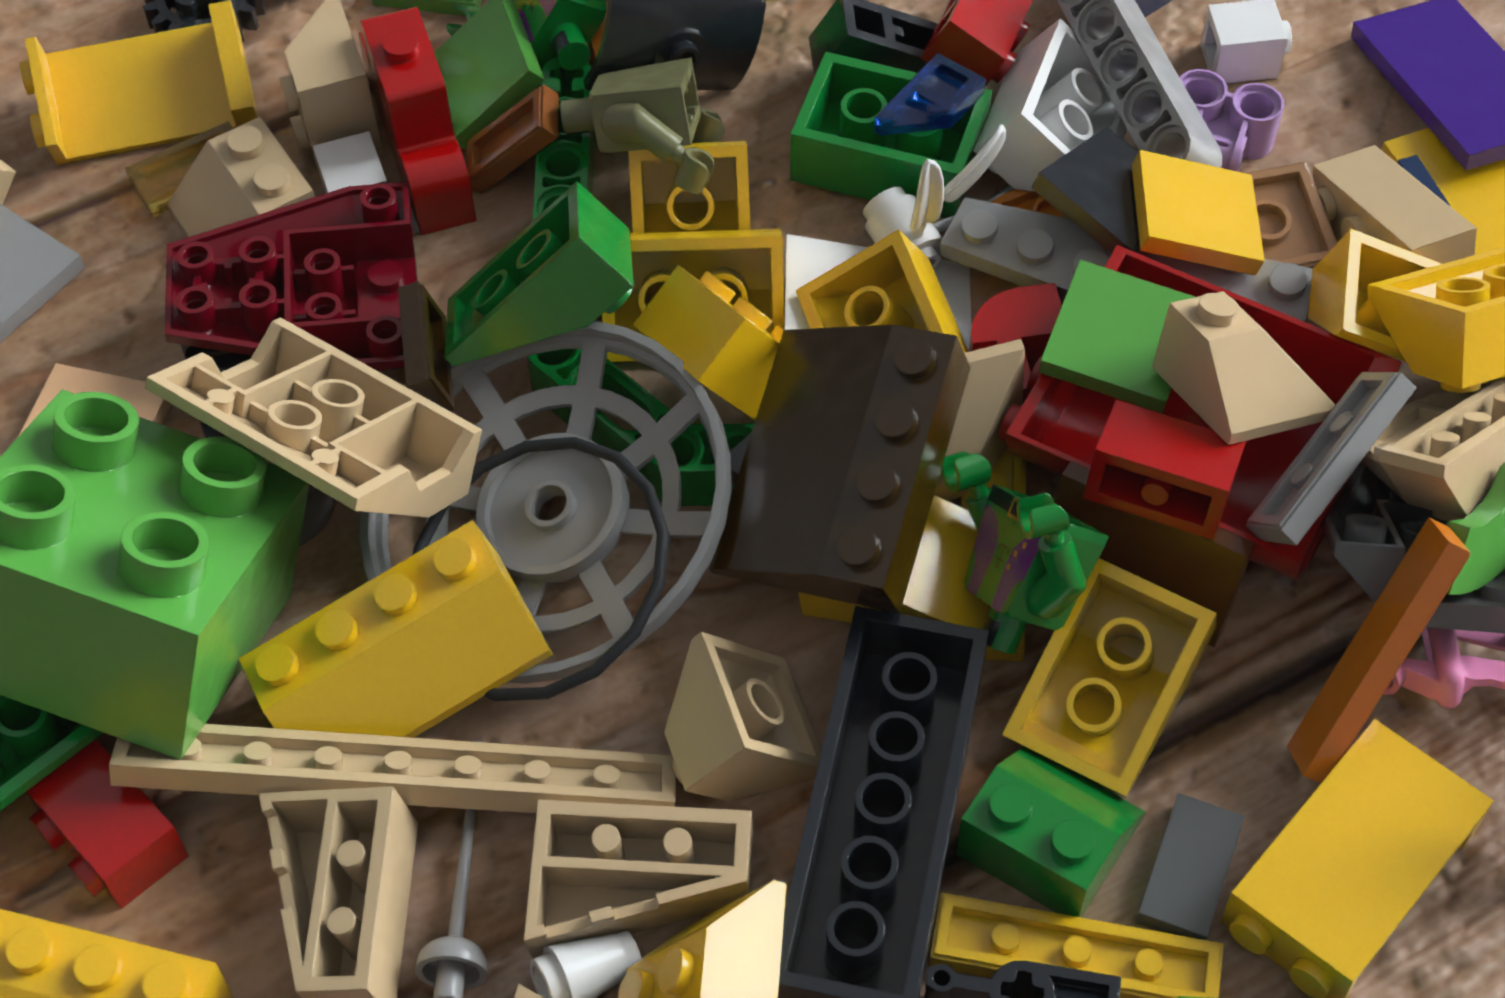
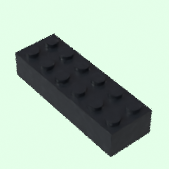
(882, 809)

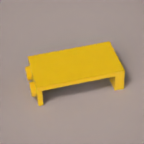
(139, 89)
(1353, 862)

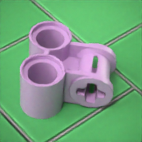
(1241, 121)

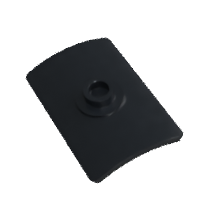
(714, 33)

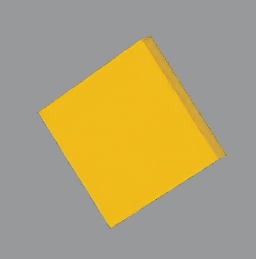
(1197, 213)

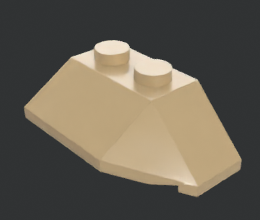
(1444, 450)

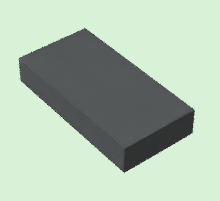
(1190, 868)

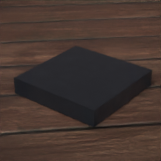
(1096, 190)

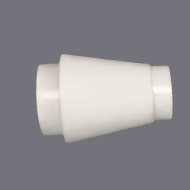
(583, 966)

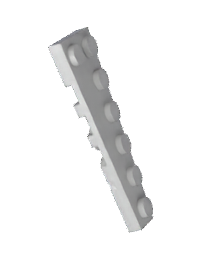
(1047, 248)

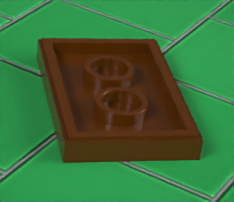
(1166, 556)

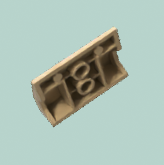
(331, 422)

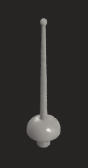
(454, 961)

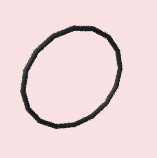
(659, 570)

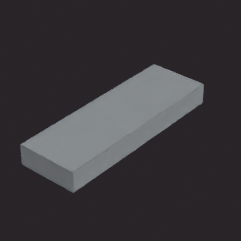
(1330, 457)

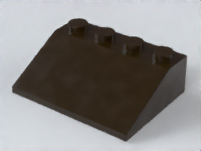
(844, 462)

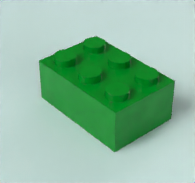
(836, 139)

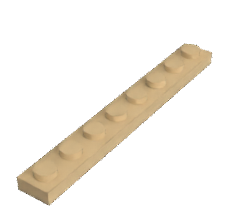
(418, 768)

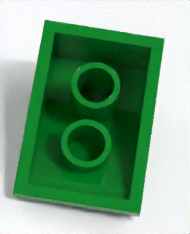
(544, 281)

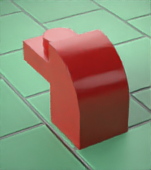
(1018, 314)

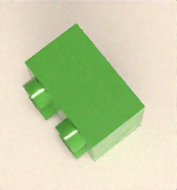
(137, 568)

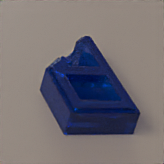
(931, 99)

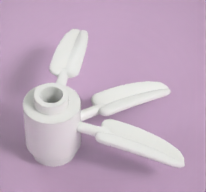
(918, 215)

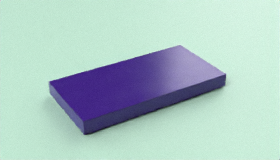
(1445, 72)

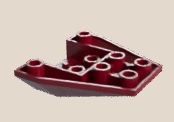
(315, 263)

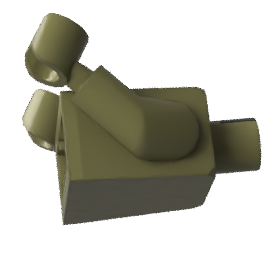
(650, 110)

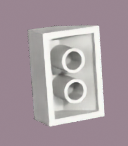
(1047, 107)

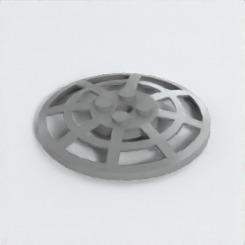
(594, 489)

